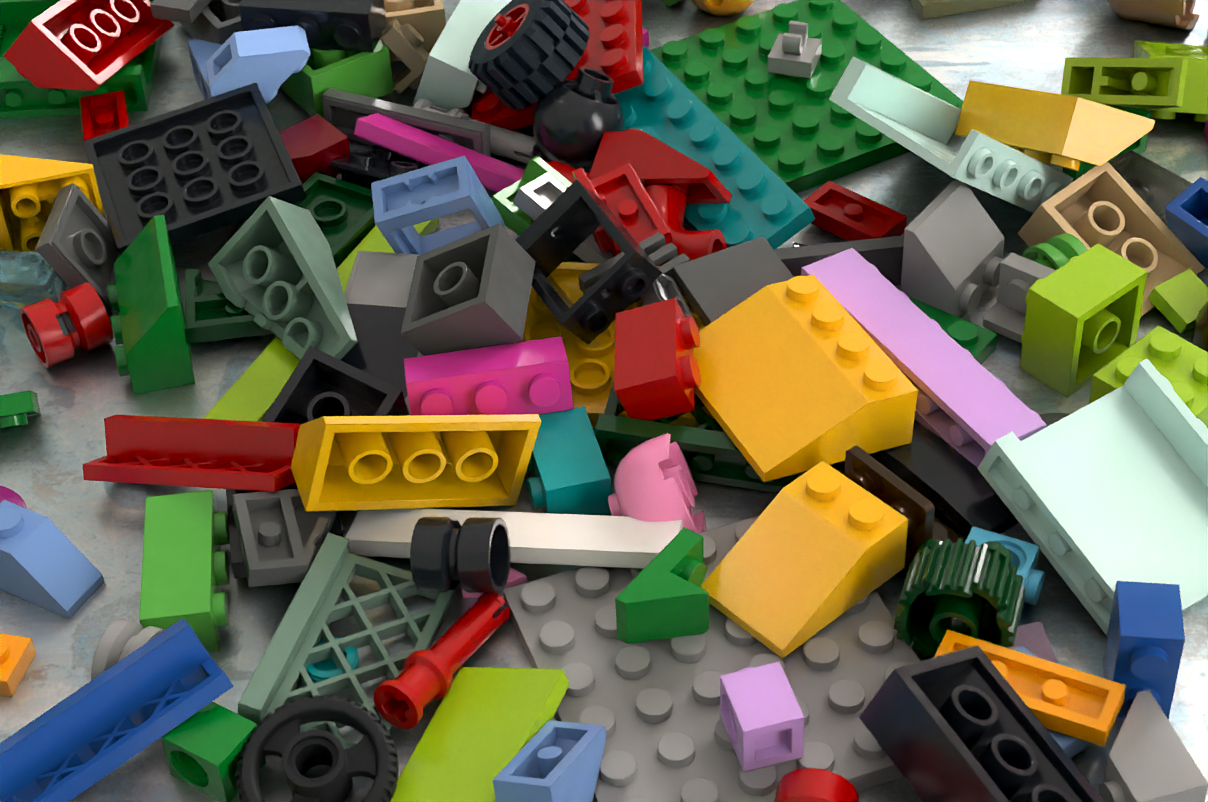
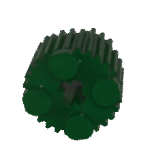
(959, 591)

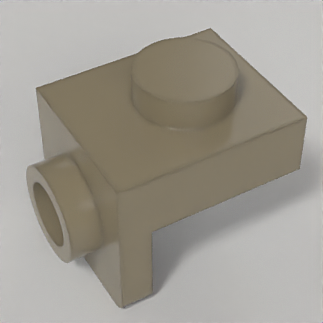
(406, 44)

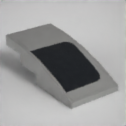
(377, 307)

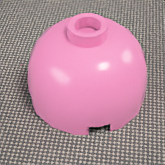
(656, 485)

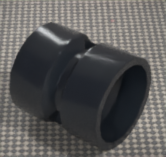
(454, 555)

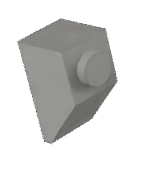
(1150, 760)

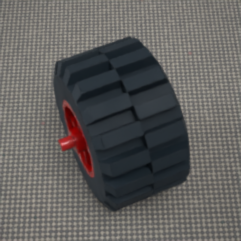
(528, 50)

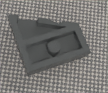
(278, 535)

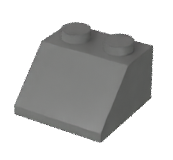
(952, 252)

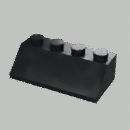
(969, 735)

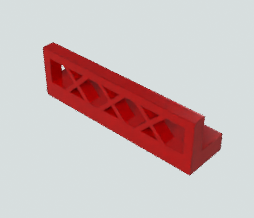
(196, 453)

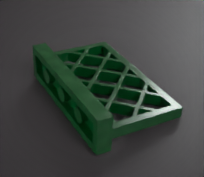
(706, 448)

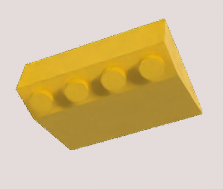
(800, 381)

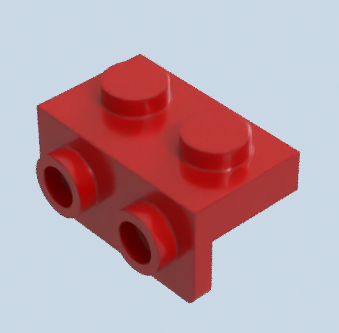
(628, 202)

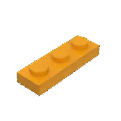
(1056, 694)

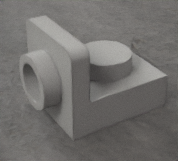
(1015, 279)

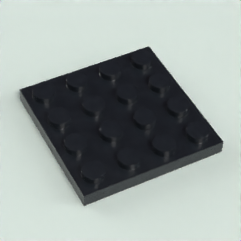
(195, 166)

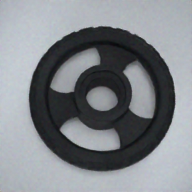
(281, 737)

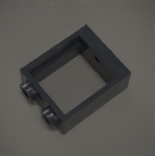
(577, 216)

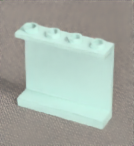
(925, 126)
(1114, 492)

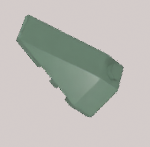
(287, 279)

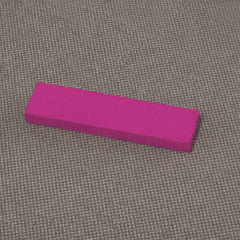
(434, 149)

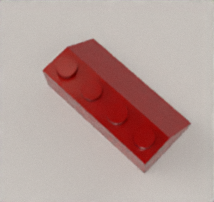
(84, 42)

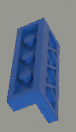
(110, 718)

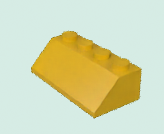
(1050, 125)
(412, 461)

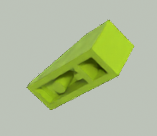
(1126, 81)

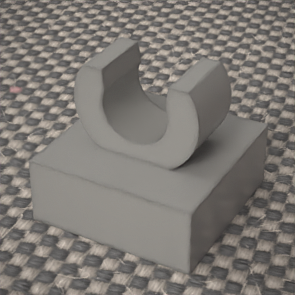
(795, 52)

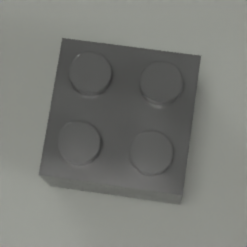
(469, 294)

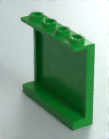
(23, 99)

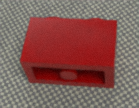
(656, 360)

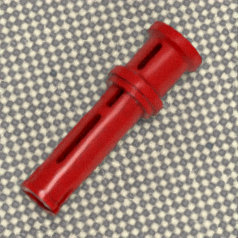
(430, 672)

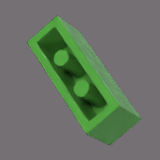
(185, 565)

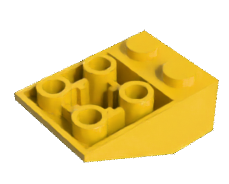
(29, 193)

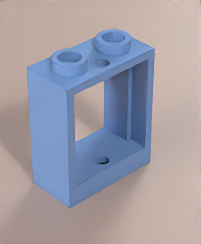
(428, 195)

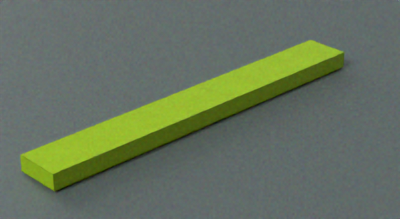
(266, 376)

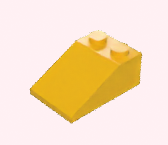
(808, 559)

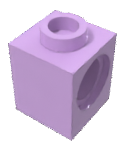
(761, 716)

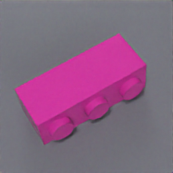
(491, 380)

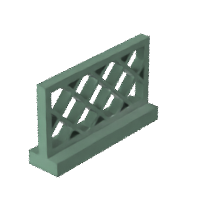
(307, 623)

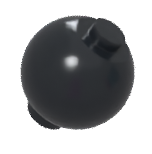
(575, 116)

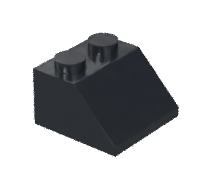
(333, 388)

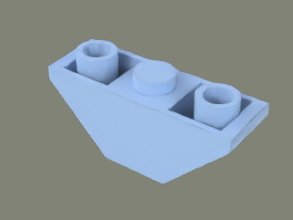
(258, 58)

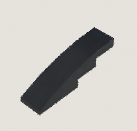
(948, 482)

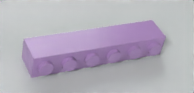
(955, 391)

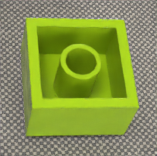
(1081, 318)
(1173, 358)

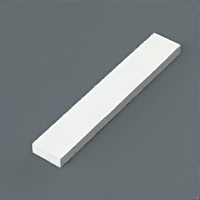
(533, 536)

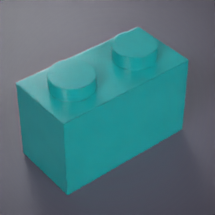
(568, 466)

